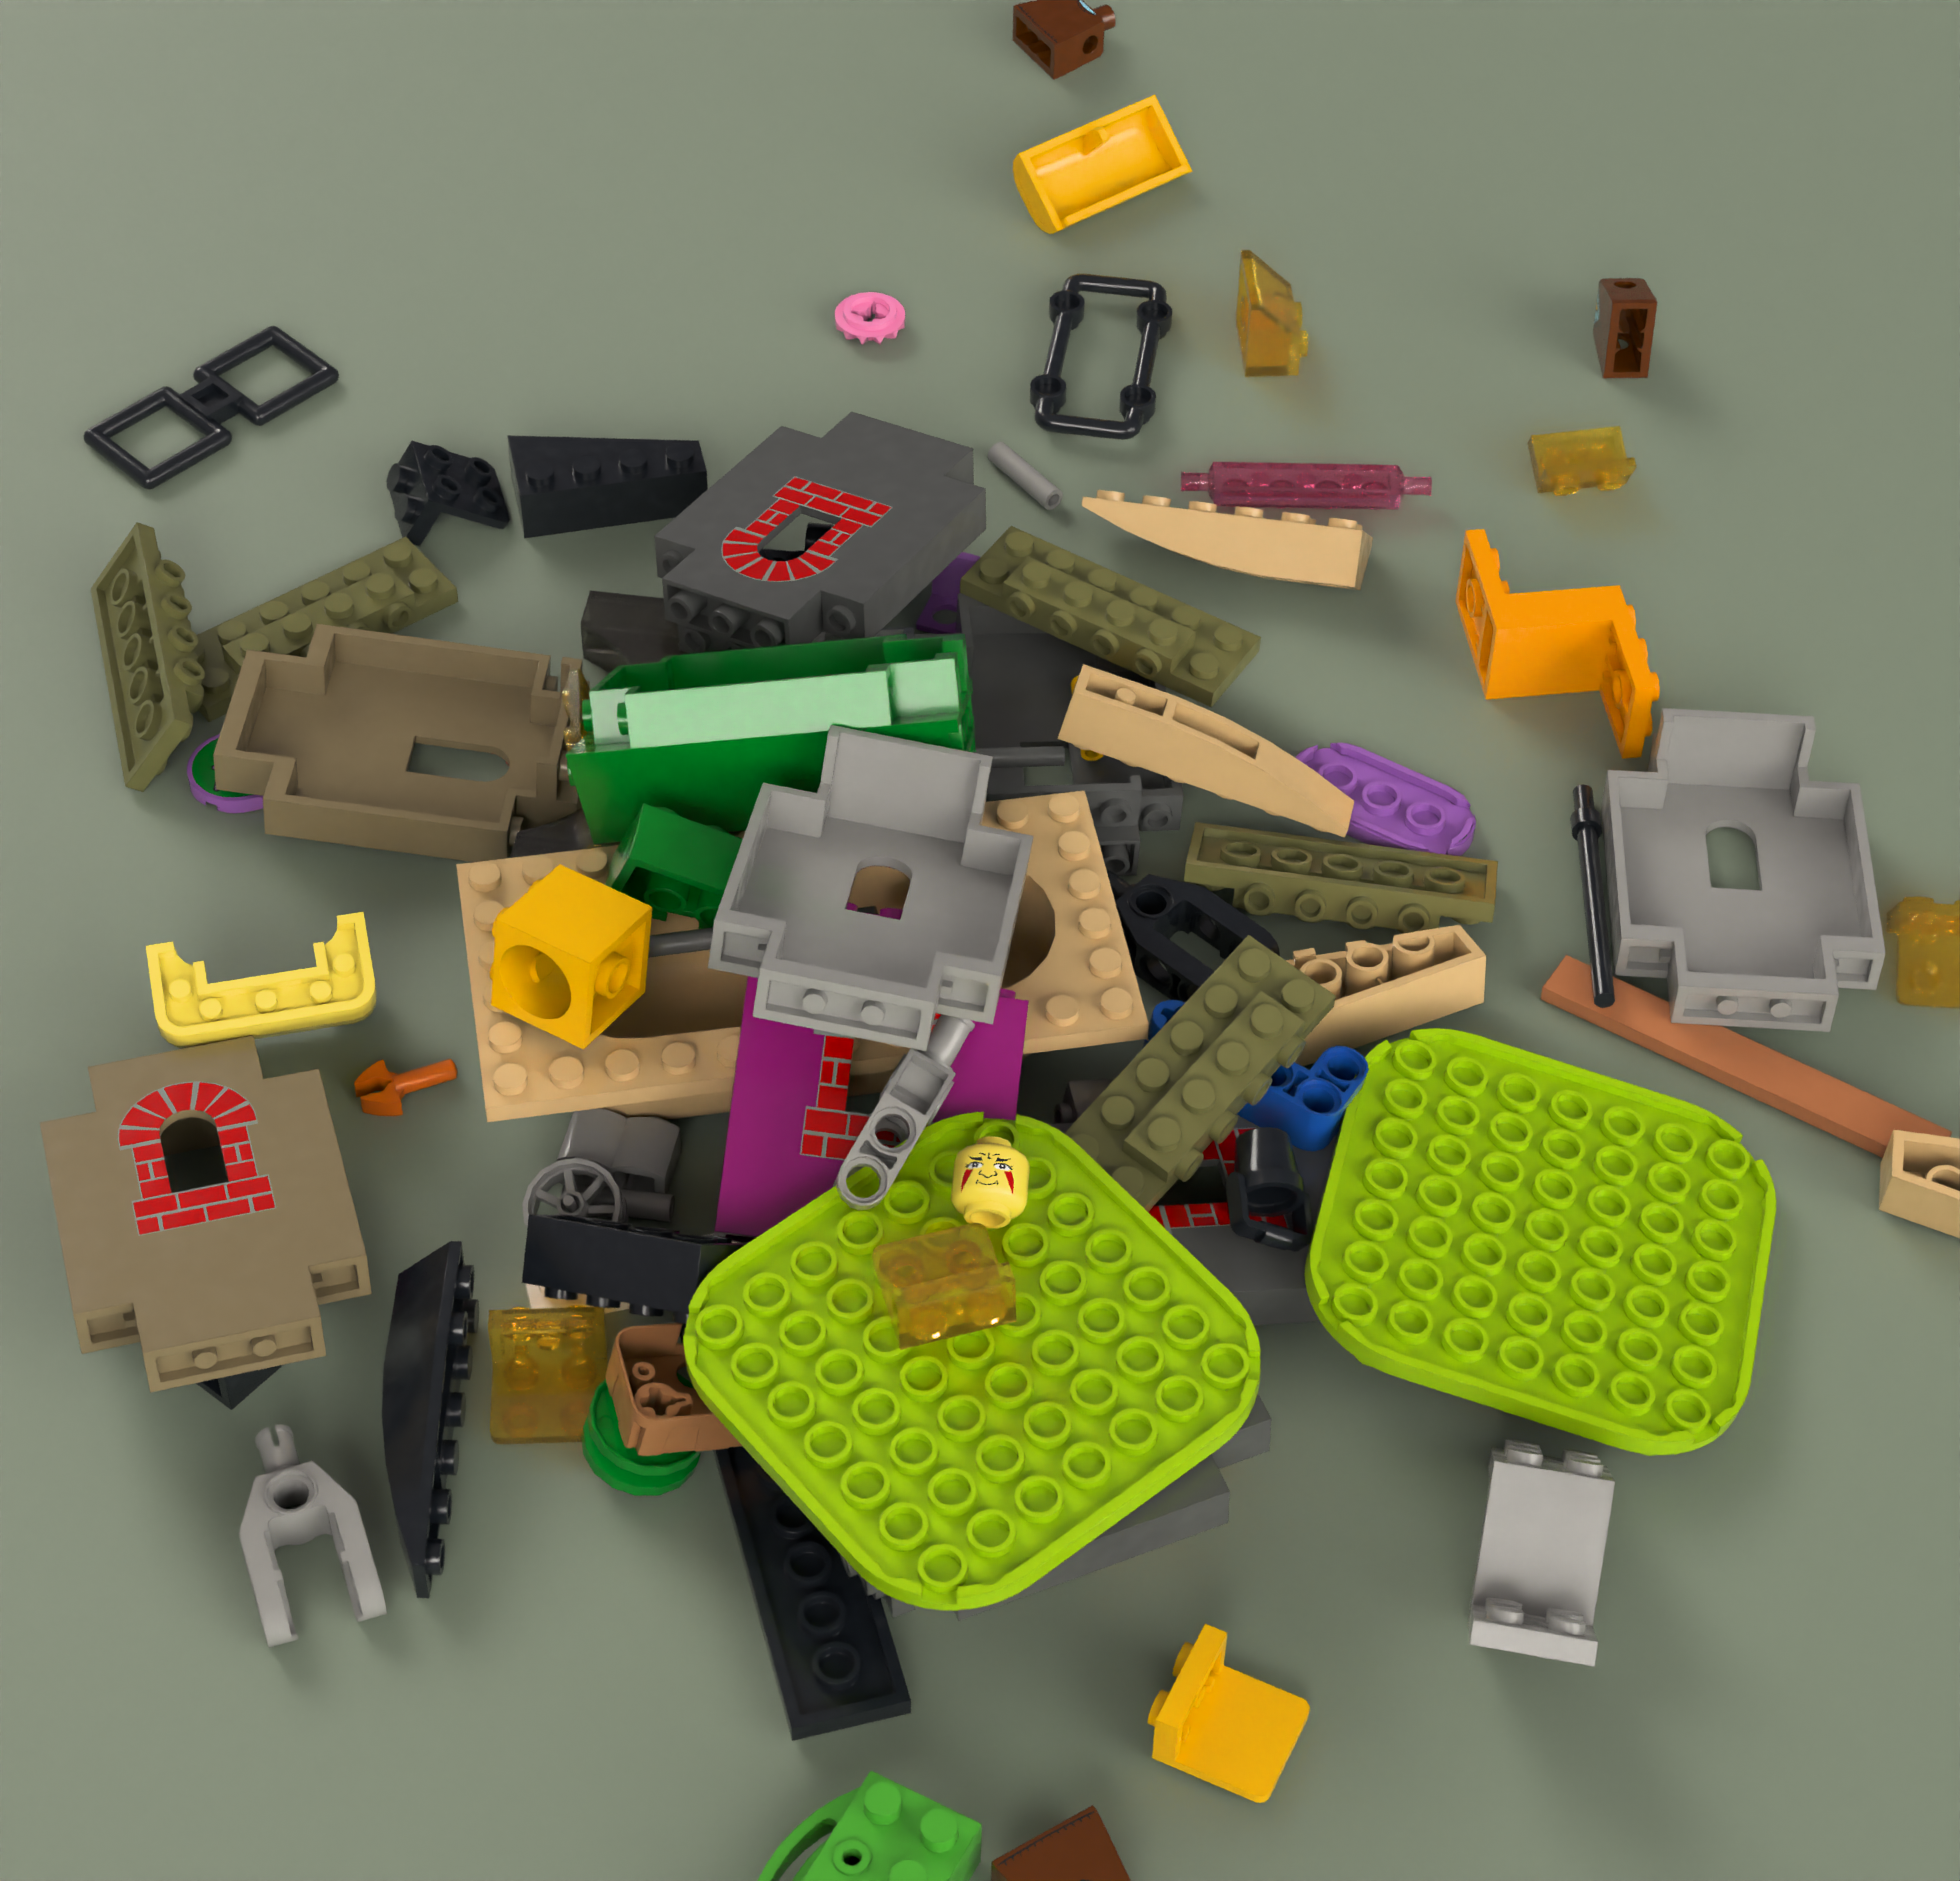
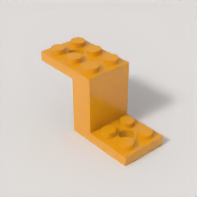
(1556, 643)

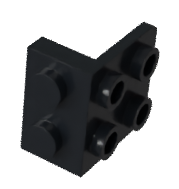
(440, 481)

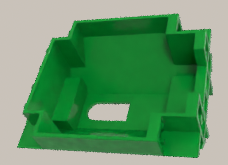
(721, 723)

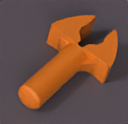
(395, 1086)

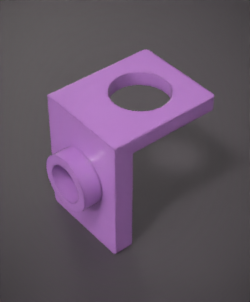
(944, 594)

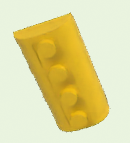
(1099, 166)

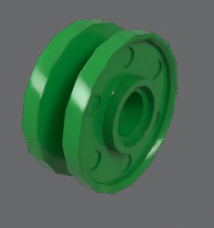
(623, 1466)

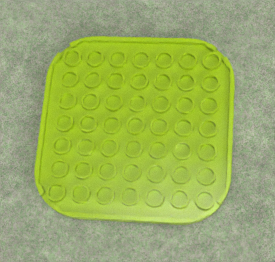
(1544, 1242)
(993, 1450)

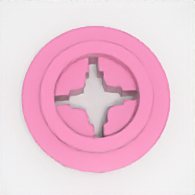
(855, 310)

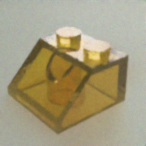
(1267, 321)

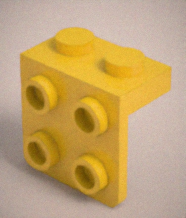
(1225, 1721)

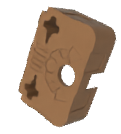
(649, 1400)

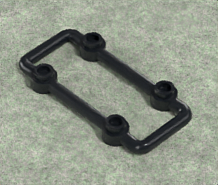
(1136, 400)

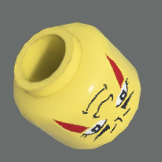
(990, 1182)

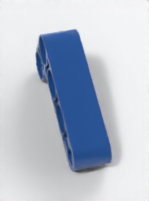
(1299, 1099)

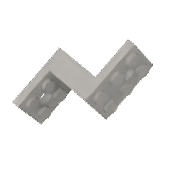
(1541, 1553)

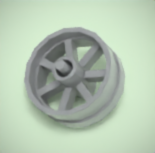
(571, 1201)

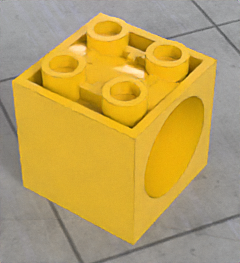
(570, 955)

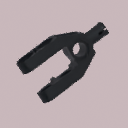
(1159, 909)

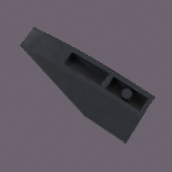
(423, 1400)

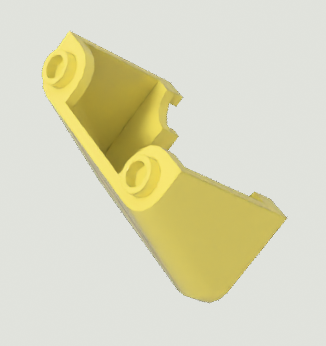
(267, 1005)

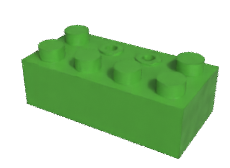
(889, 1830)

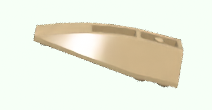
(1246, 542)
(1198, 749)

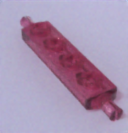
(1306, 485)

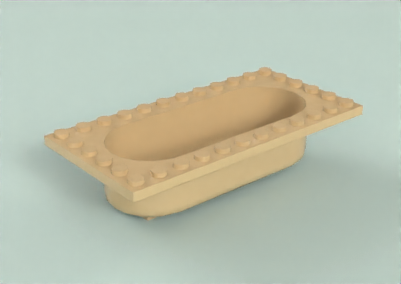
(681, 1038)

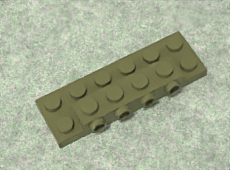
(369, 594)
(1110, 615)
(147, 654)
(1340, 879)
(1201, 1071)

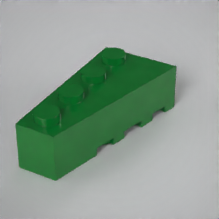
(674, 864)

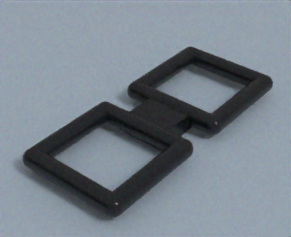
(209, 406)

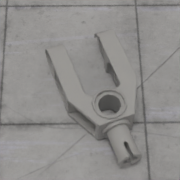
(905, 1109)
(324, 1510)

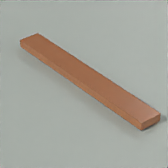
(1736, 1061)

